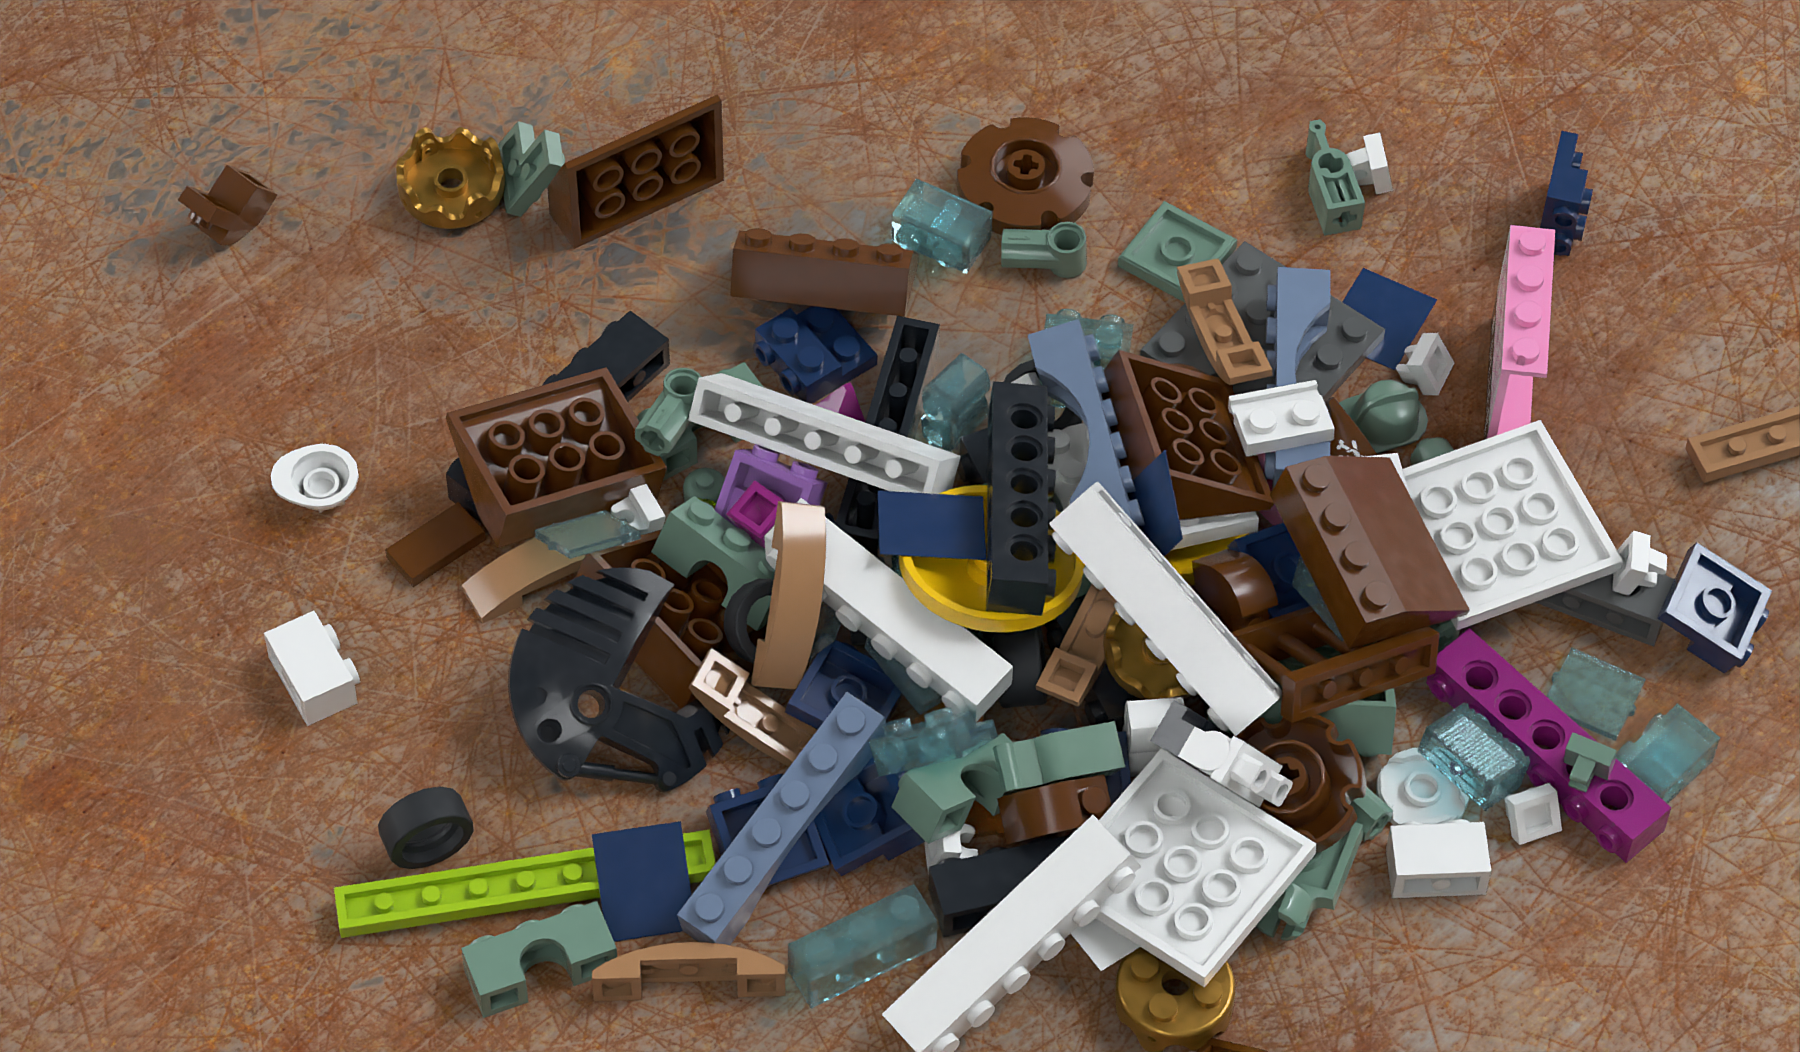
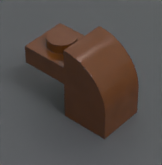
(231, 206)
(1235, 587)
(1053, 808)

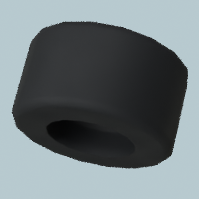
(1027, 656)

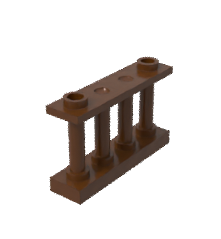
(1336, 680)

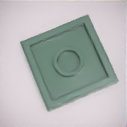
(1170, 241)

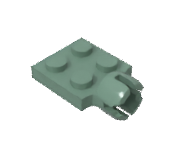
(1314, 887)

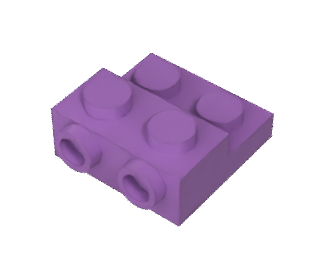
(783, 480)

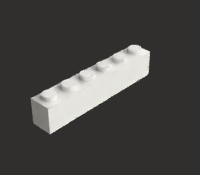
(821, 436)
(884, 609)
(1166, 609)
(1013, 939)

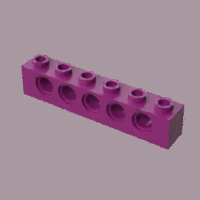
(1540, 722)

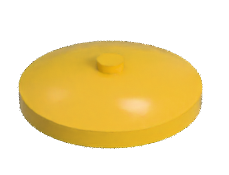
(958, 586)

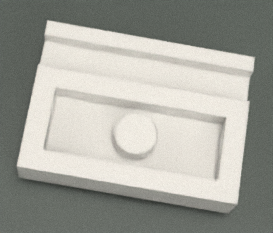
(1281, 418)

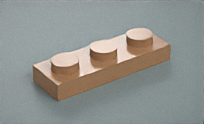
(1746, 445)

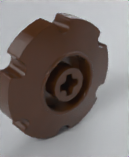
(1026, 174)
(1323, 775)

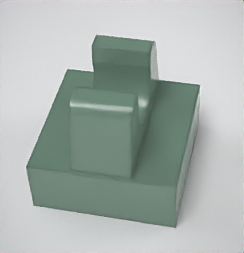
(1588, 759)

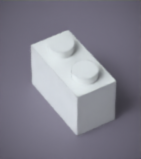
(312, 668)
(1438, 859)

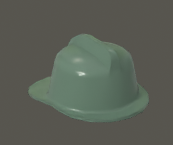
(1388, 415)

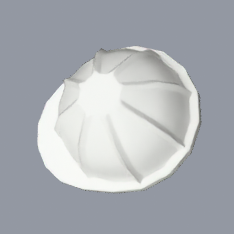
(315, 476)

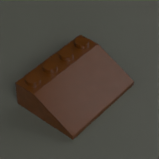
(639, 173)
(823, 272)
(1190, 419)
(551, 454)
(1366, 547)
(686, 624)

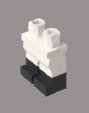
(1220, 757)

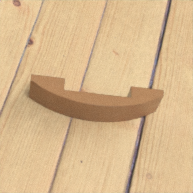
(1219, 323)
(517, 572)
(795, 596)
(1080, 657)
(747, 711)
(688, 962)

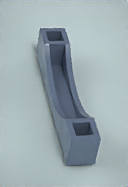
(1299, 320)
(1067, 369)
(818, 773)

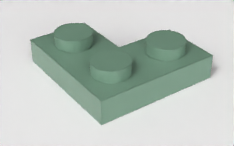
(528, 165)

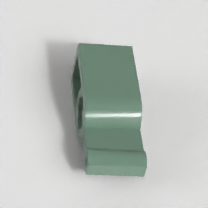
(1332, 184)
(1059, 757)

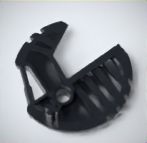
(587, 648)

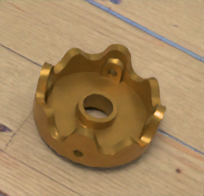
(455, 156)
(1135, 665)
(1171, 1019)

